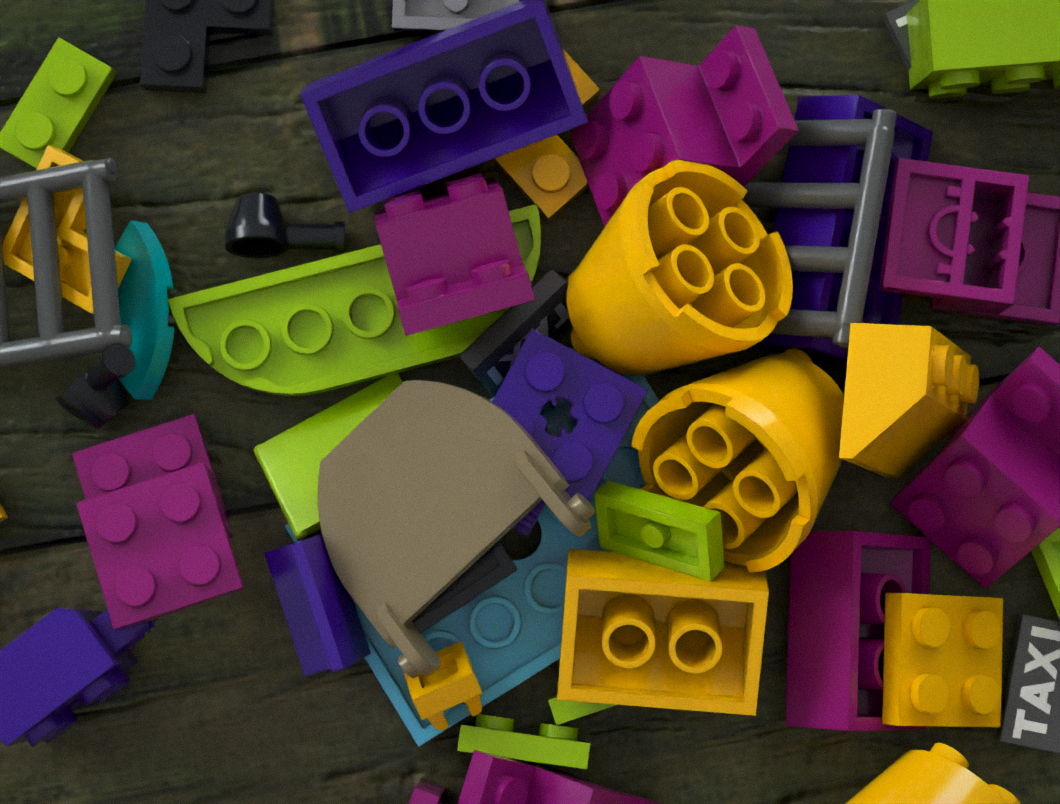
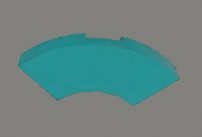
(145, 308)

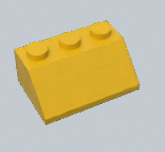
(902, 395)
(661, 635)

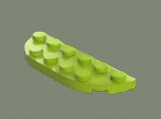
(326, 322)

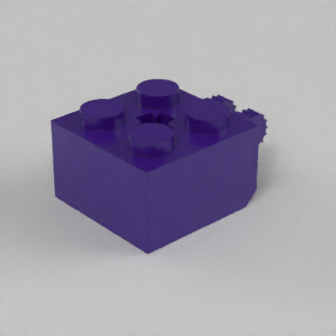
(599, 402)
(57, 667)

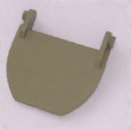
(425, 497)

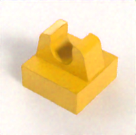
(446, 687)

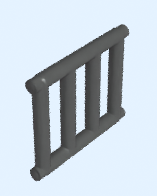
(863, 197)
(53, 340)

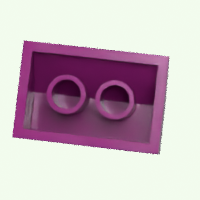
(840, 624)

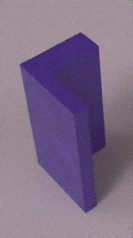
(316, 607)

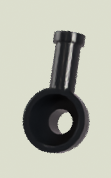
(260, 231)
(98, 392)

